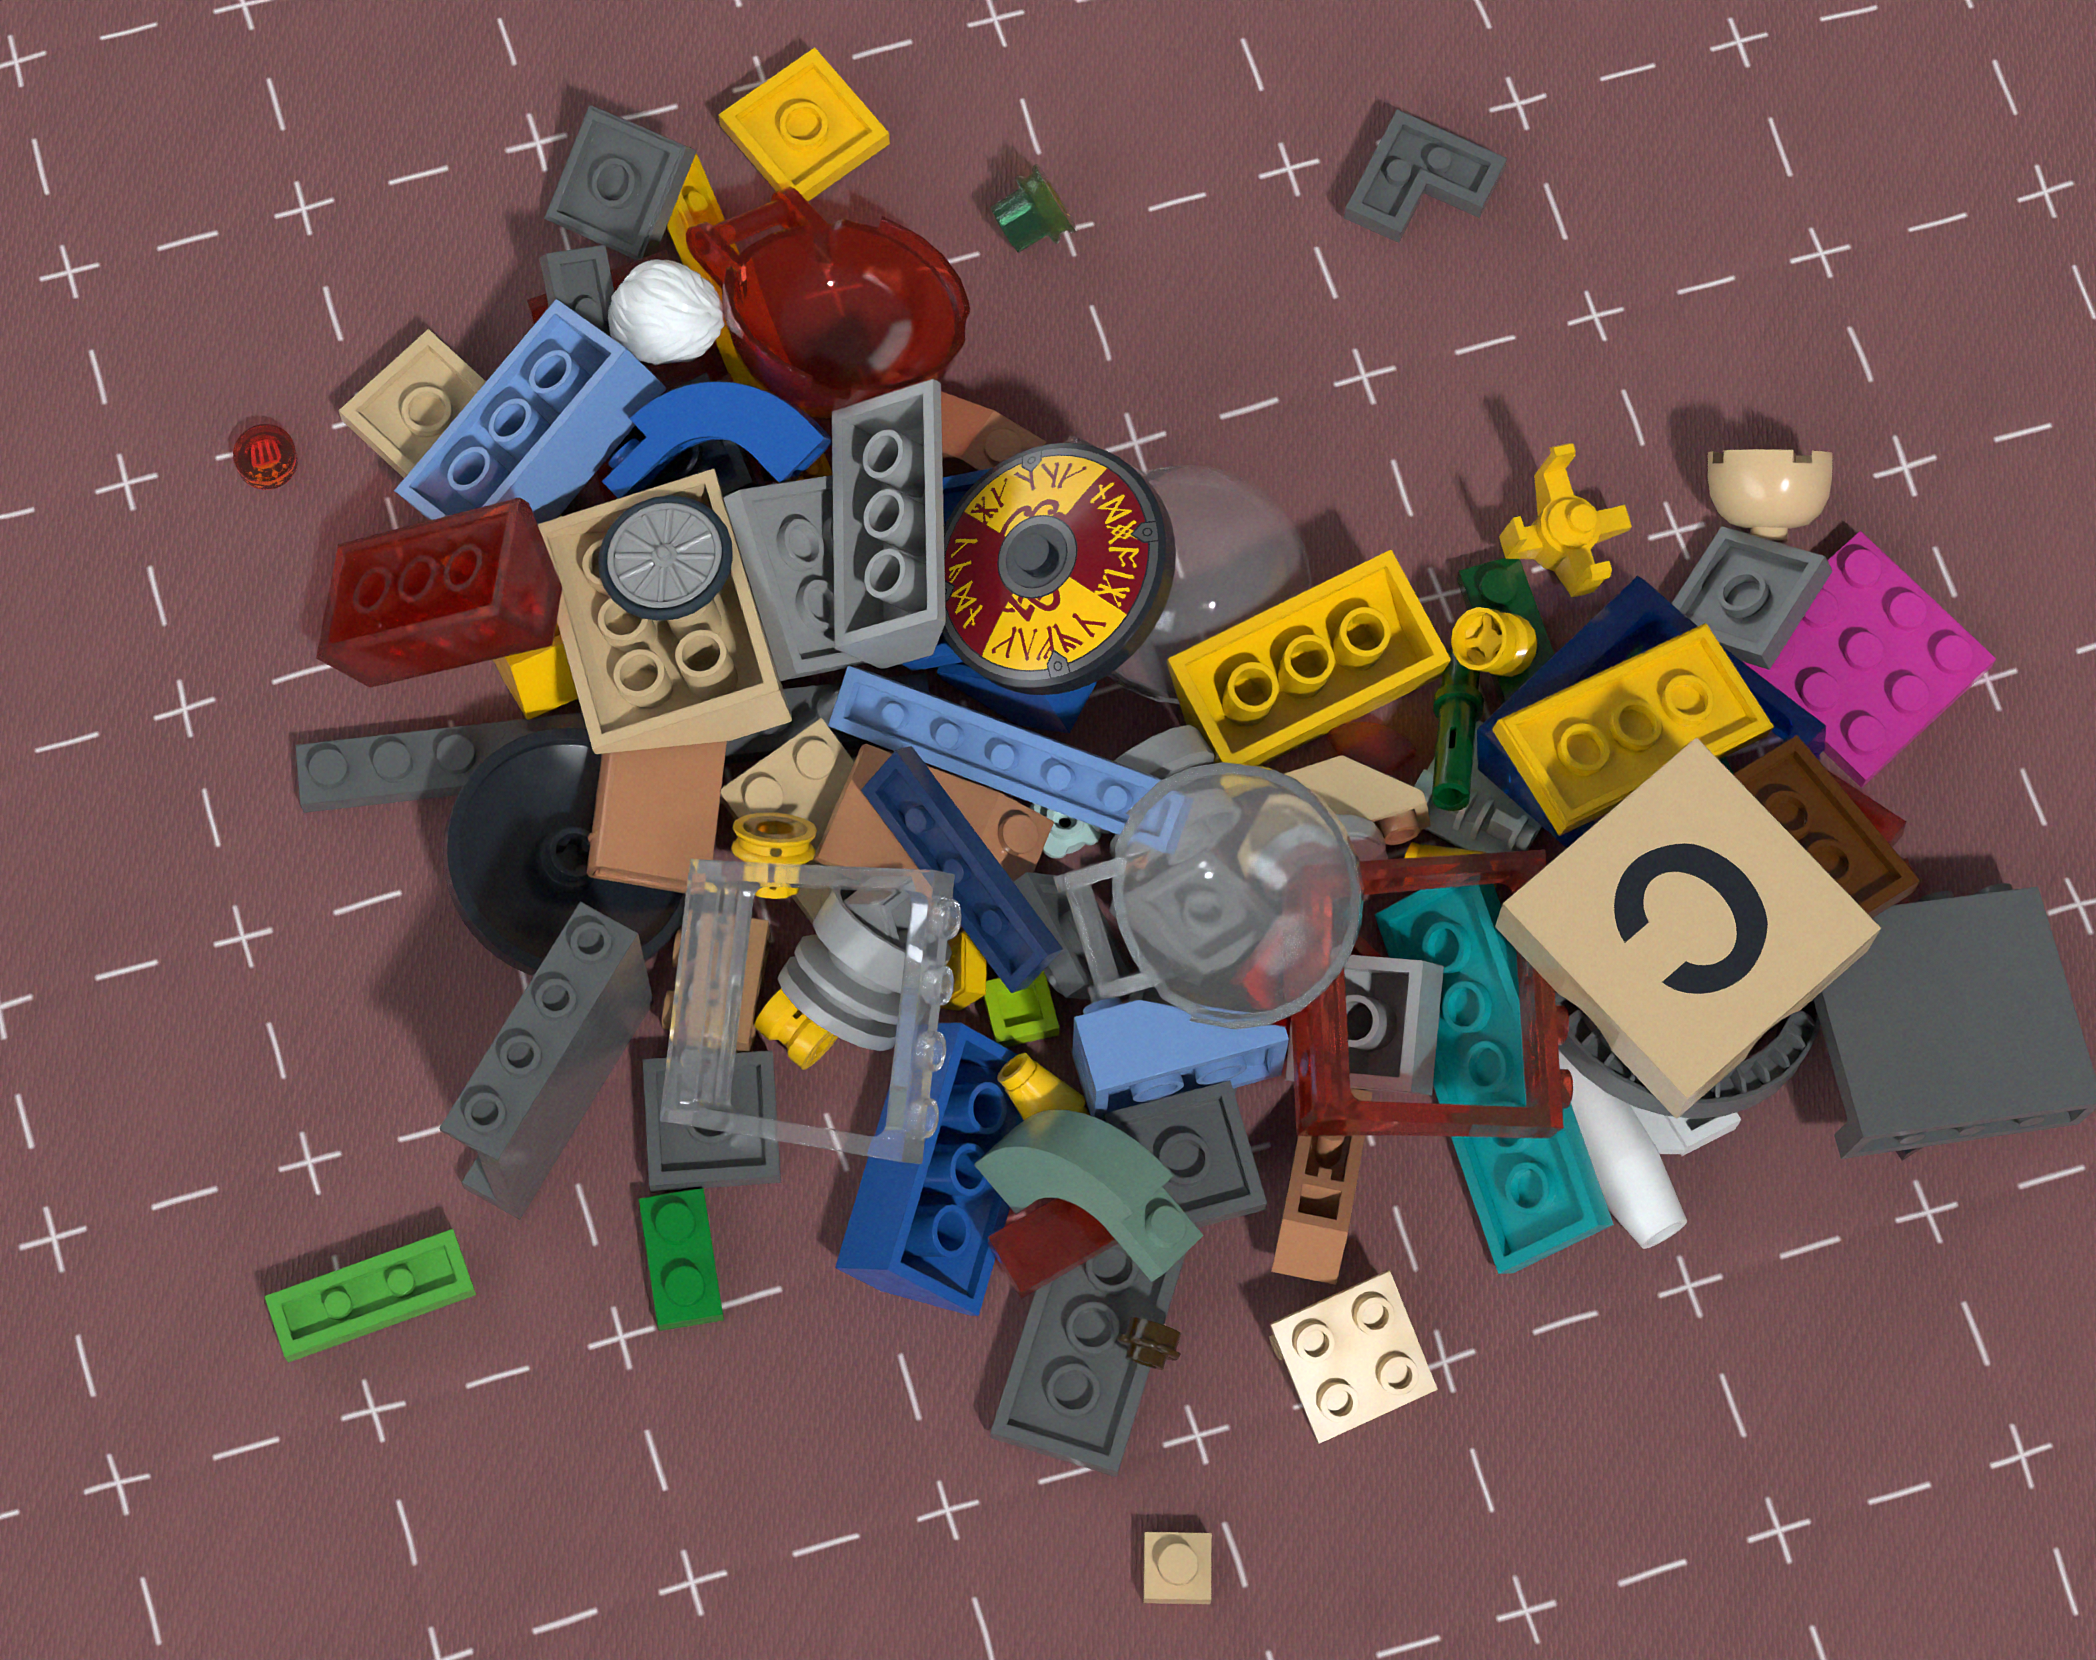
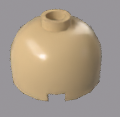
(1769, 489)

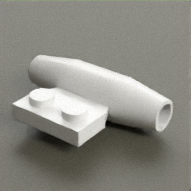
(1627, 1159)

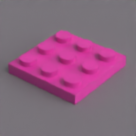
(1874, 660)

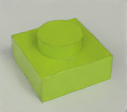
(1022, 1014)

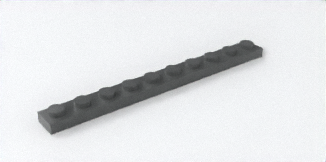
(442, 759)

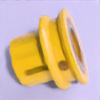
(774, 840)

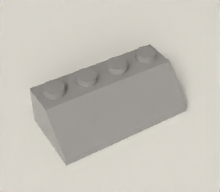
(889, 526)

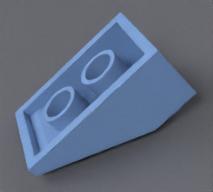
(1155, 1051)

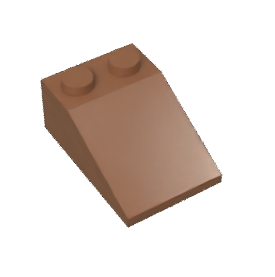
(862, 839)

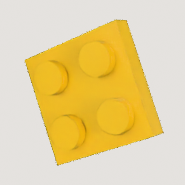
(804, 127)

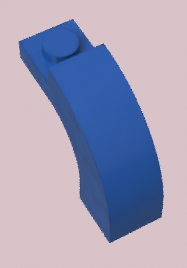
(761, 422)

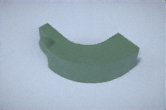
(1100, 1171)

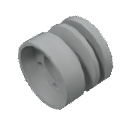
(847, 977)

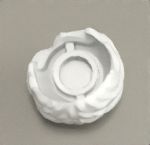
(665, 313)

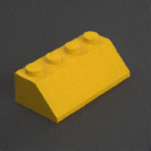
(1309, 664)

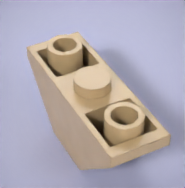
(1359, 790)

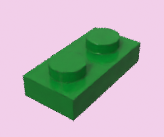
(681, 1259)

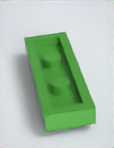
(370, 1295)

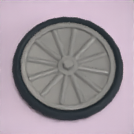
(665, 558)

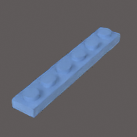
(989, 750)

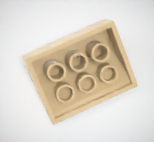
(668, 678)

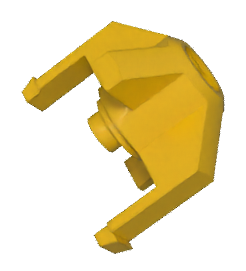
(1564, 528)

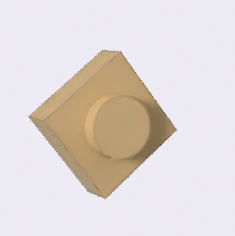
(1177, 1568)

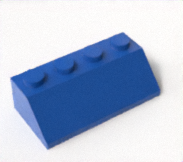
(929, 1223)

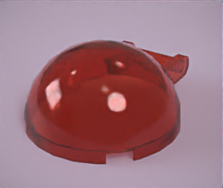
(832, 306)

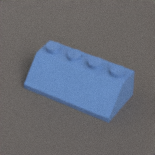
(536, 423)

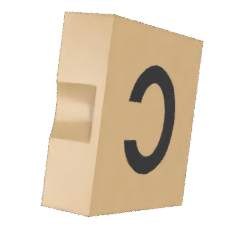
(1686, 926)

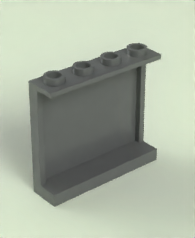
(1956, 1026)
(551, 1059)

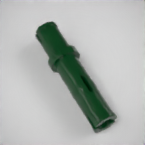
(1458, 709)

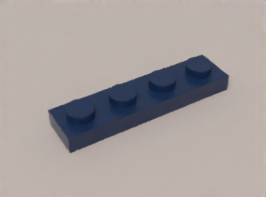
(943, 840)

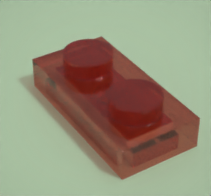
(1048, 1244)

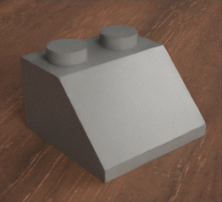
(1390, 1023)

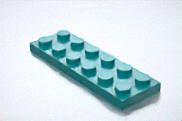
(1526, 1191)

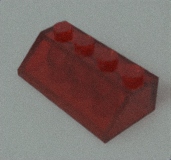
(440, 595)

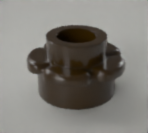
(1150, 1343)

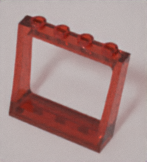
(1321, 1035)

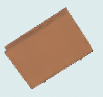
(656, 814)

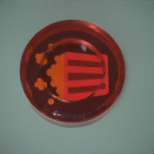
(265, 456)

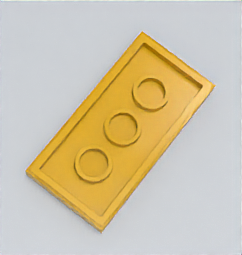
(1622, 725)

